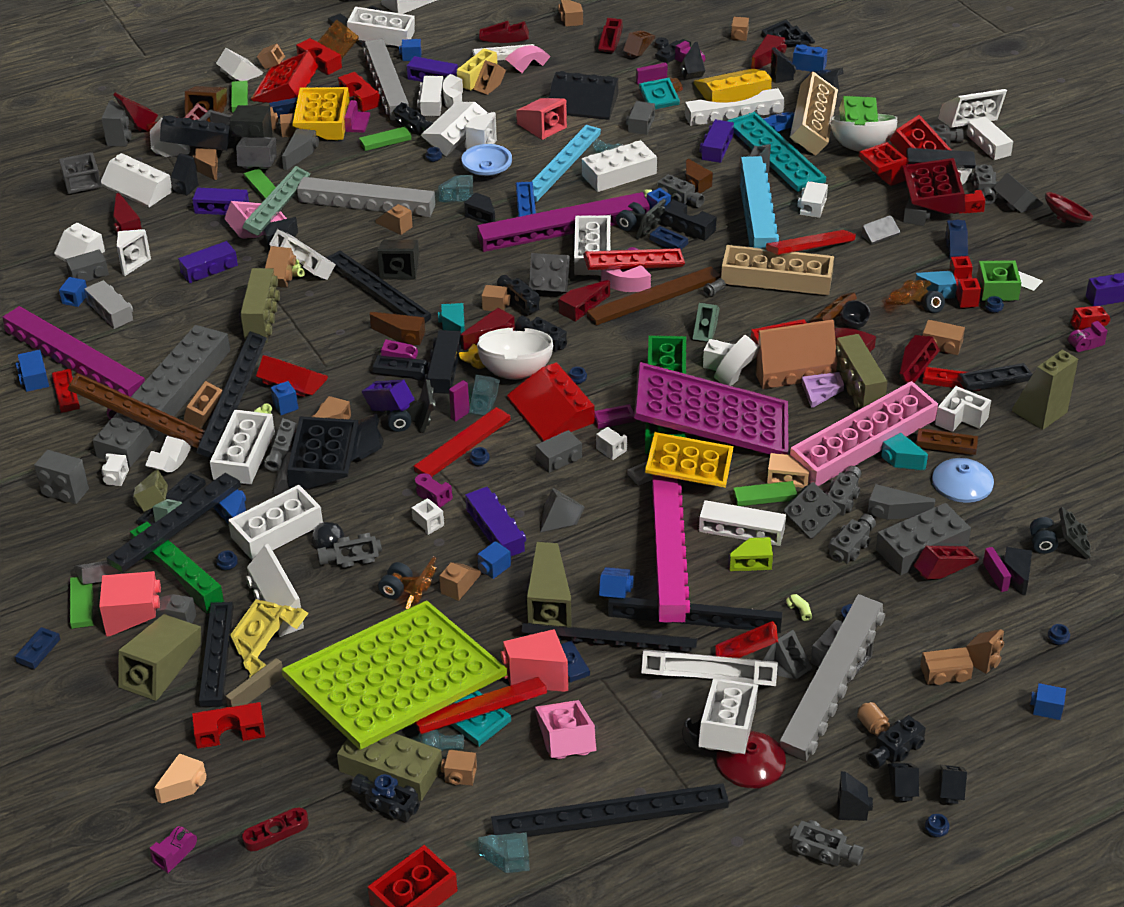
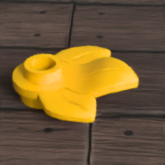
(472, 357)

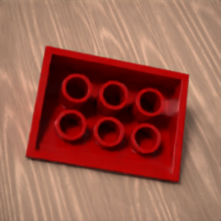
(286, 79)
(552, 403)

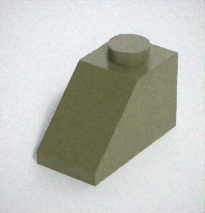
(150, 491)

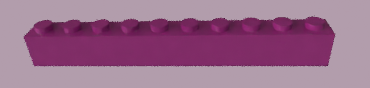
(552, 222)
(70, 351)

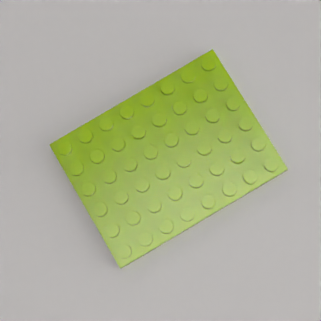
(393, 674)

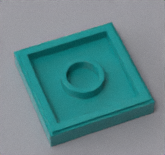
(659, 92)

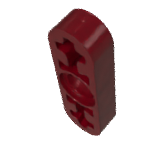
(280, 820)

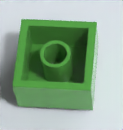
(858, 110)
(999, 280)

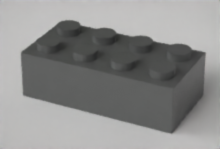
(906, 540)

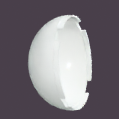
(864, 136)
(515, 353)

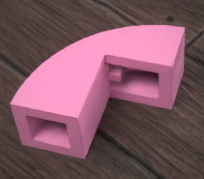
(524, 56)
(628, 281)

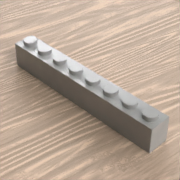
(384, 76)
(365, 196)
(832, 677)

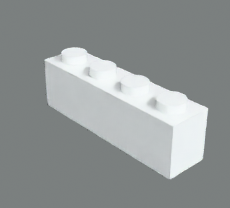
(741, 522)

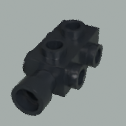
(411, 118)
(520, 294)
(557, 334)
(897, 742)
(400, 806)

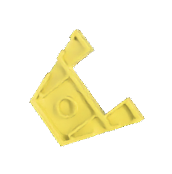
(258, 628)

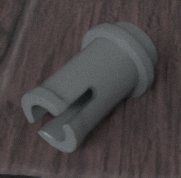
(711, 289)

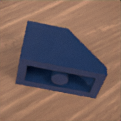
(956, 238)

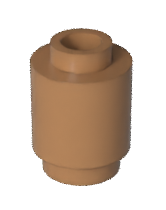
(873, 718)

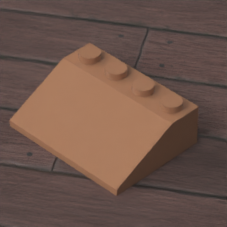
(795, 352)

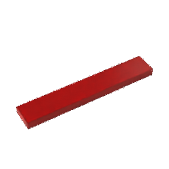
(810, 242)
(633, 258)
(462, 442)
(481, 704)

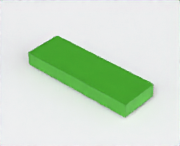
(239, 94)
(385, 138)
(259, 182)
(765, 493)
(81, 603)

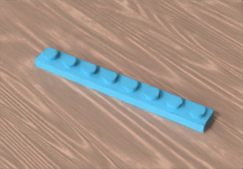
(564, 160)

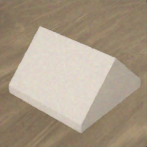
(132, 250)

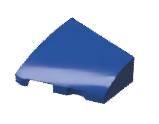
(780, 121)

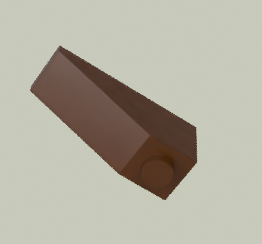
(638, 42)
(399, 327)

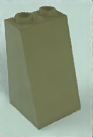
(1048, 391)
(548, 588)
(157, 656)

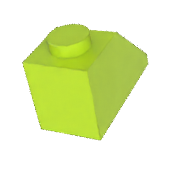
(752, 555)

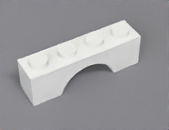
(307, 257)

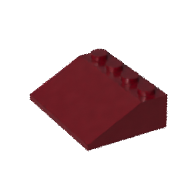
(935, 185)

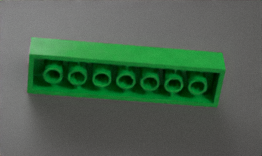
(667, 353)

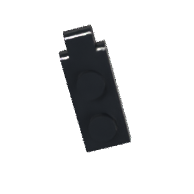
(668, 53)

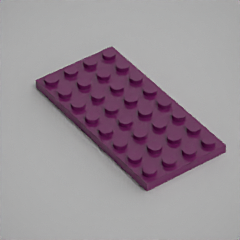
(711, 410)

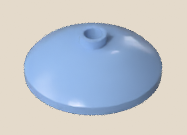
(486, 159)
(963, 480)

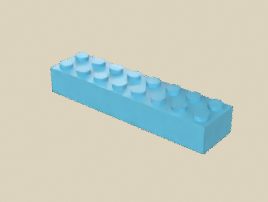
(757, 202)

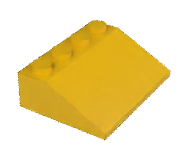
(734, 86)
(322, 111)
(689, 459)

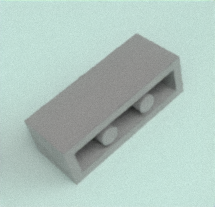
(109, 304)

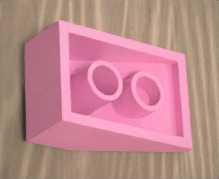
(239, 212)
(566, 729)

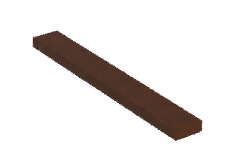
(652, 295)
(136, 410)

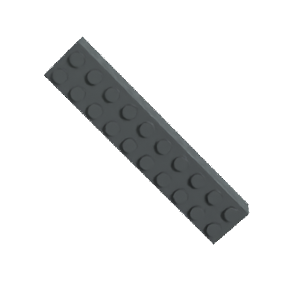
(165, 390)

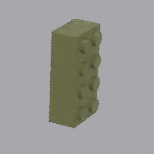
(260, 302)
(859, 371)
(396, 756)

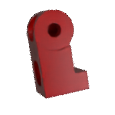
(974, 202)
(1085, 316)

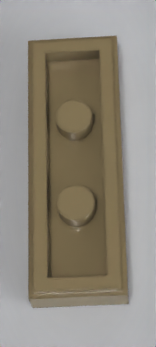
(256, 684)

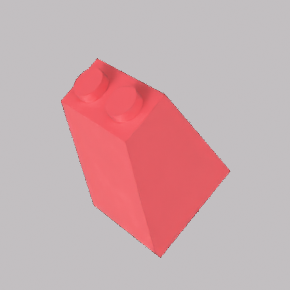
(543, 117)
(128, 600)
(534, 657)

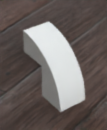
(452, 90)
(736, 359)
(171, 455)

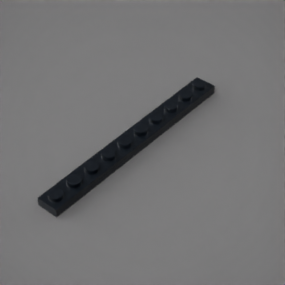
(232, 393)
(612, 811)

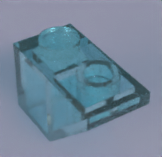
(456, 189)
(483, 394)
(506, 851)

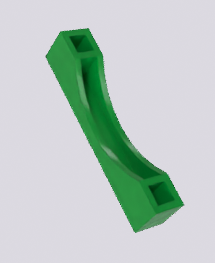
(189, 574)

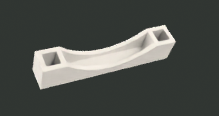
(705, 112)
(710, 667)

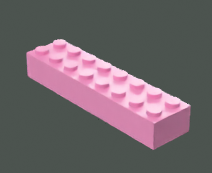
(864, 432)

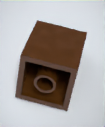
(208, 97)

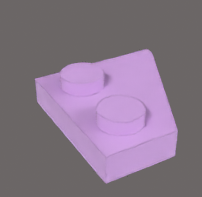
(822, 387)

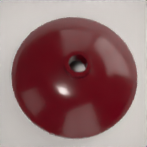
(1067, 209)
(758, 767)

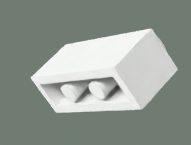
(431, 96)
(989, 138)

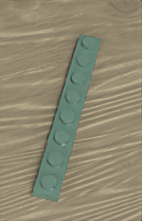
(275, 201)

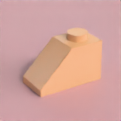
(786, 468)
(180, 779)

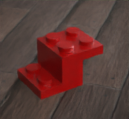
(885, 162)

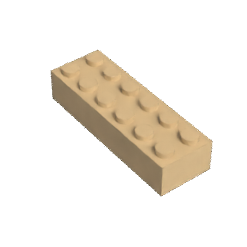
(813, 113)
(782, 272)

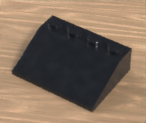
(586, 94)
(321, 451)

